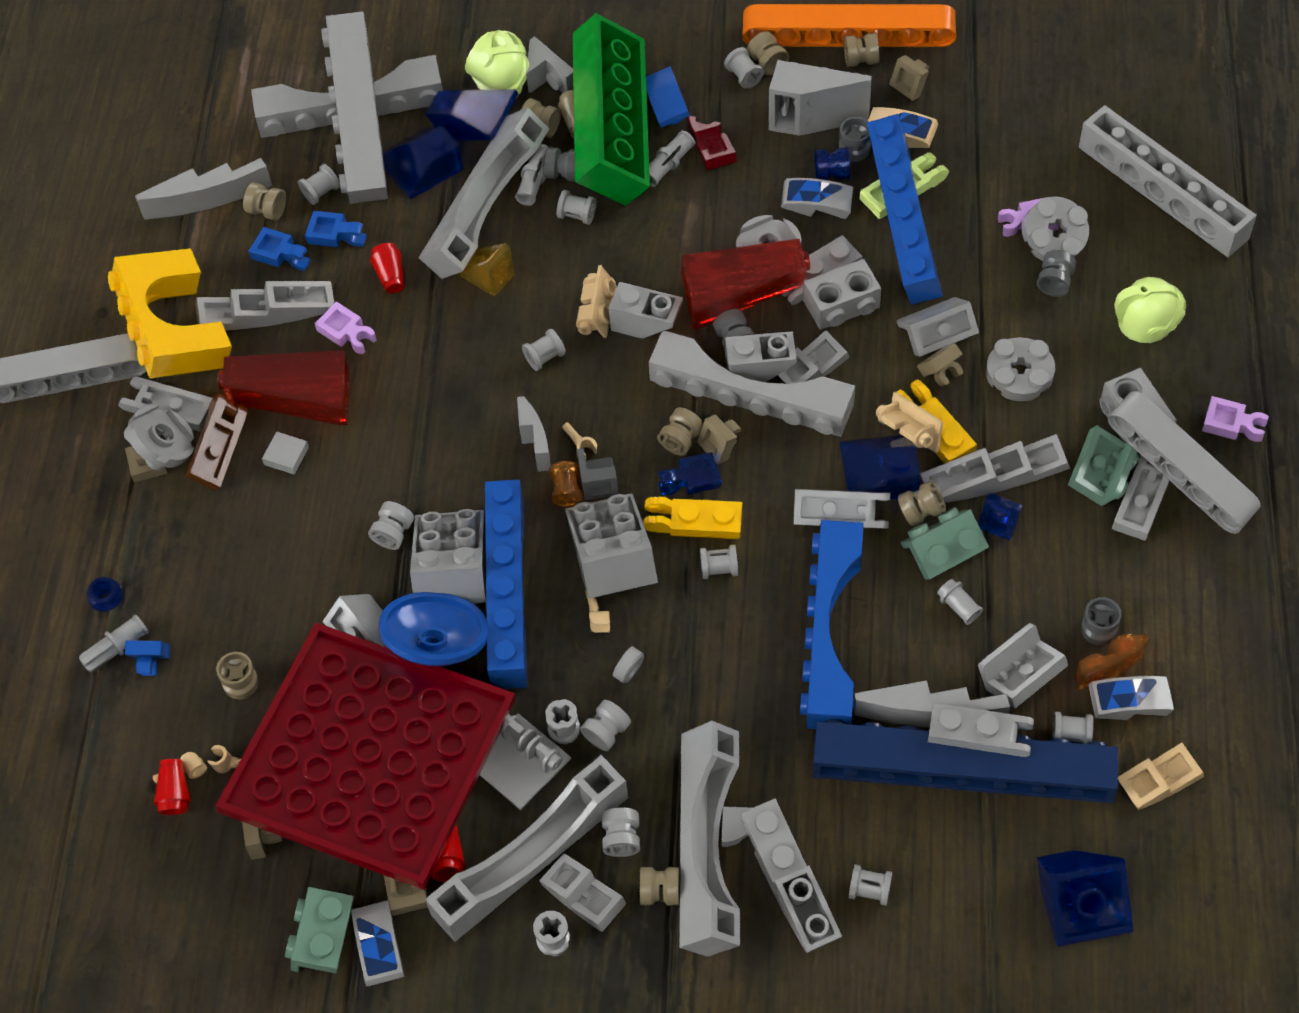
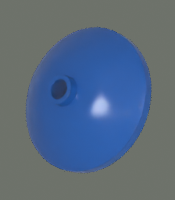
(433, 628)

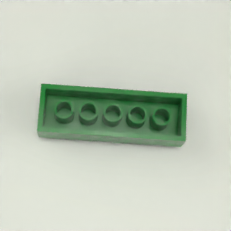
(610, 110)

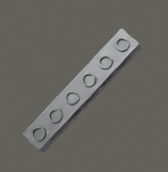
(1167, 181)

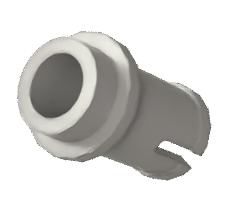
(959, 601)

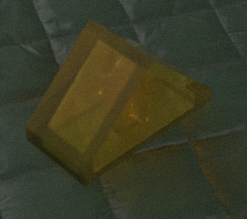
(490, 268)

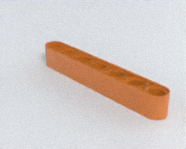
(828, 24)

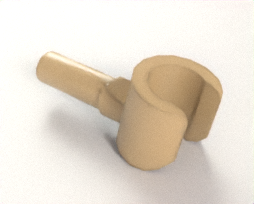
(578, 440)
(598, 619)
(227, 761)
(192, 766)

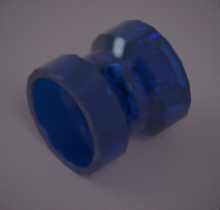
(832, 164)

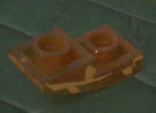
(1121, 656)

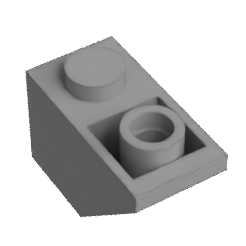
(642, 310)
(760, 355)

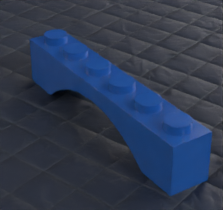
(904, 210)
(838, 562)
(505, 584)

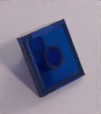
(471, 112)
(423, 160)
(881, 465)
(1085, 895)

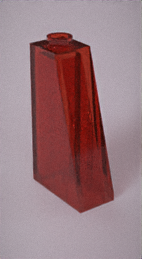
(740, 277)
(290, 384)

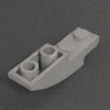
(790, 876)

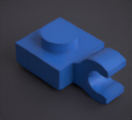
(330, 228)
(275, 247)

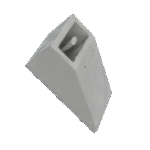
(815, 98)
(611, 545)
(450, 554)

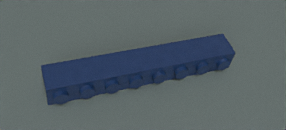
(908, 759)

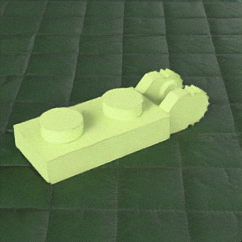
(873, 196)

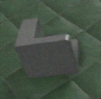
(597, 476)

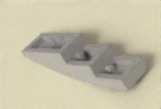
(195, 193)
(273, 305)
(999, 470)
(913, 703)

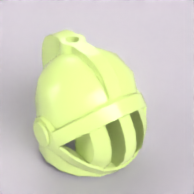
(498, 62)
(1149, 309)

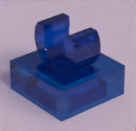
(1000, 516)

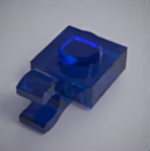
(694, 473)

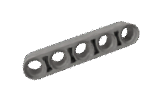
(68, 367)
(1184, 462)

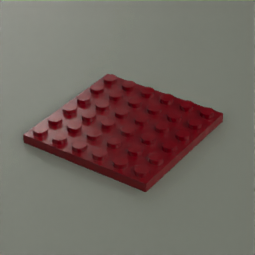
(367, 755)

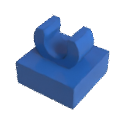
(147, 654)

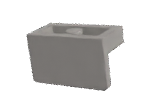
(939, 325)
(356, 616)

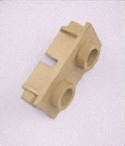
(598, 291)
(912, 421)

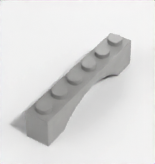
(288, 110)
(459, 229)
(812, 403)
(482, 888)
(706, 908)

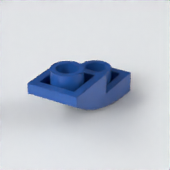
(666, 97)

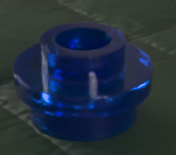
(101, 586)

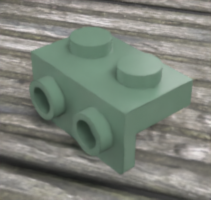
(1103, 467)
(945, 542)
(321, 930)

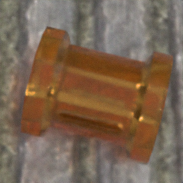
(559, 479)

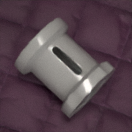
(744, 68)
(318, 184)
(576, 207)
(543, 349)
(719, 561)
(562, 711)
(1073, 728)
(870, 884)
(557, 924)

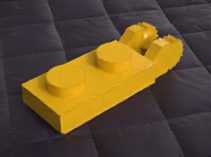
(954, 439)
(694, 517)

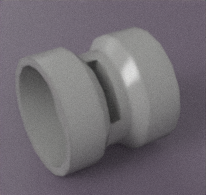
(391, 525)
(605, 725)
(620, 832)

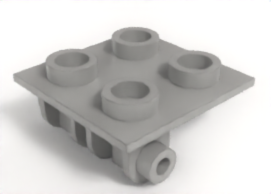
(522, 761)

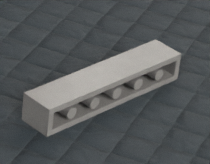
(356, 108)

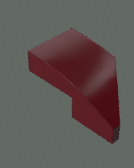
(711, 143)

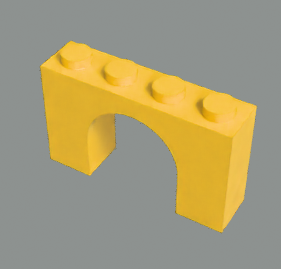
(160, 345)

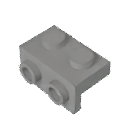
(1021, 666)

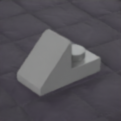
(547, 67)

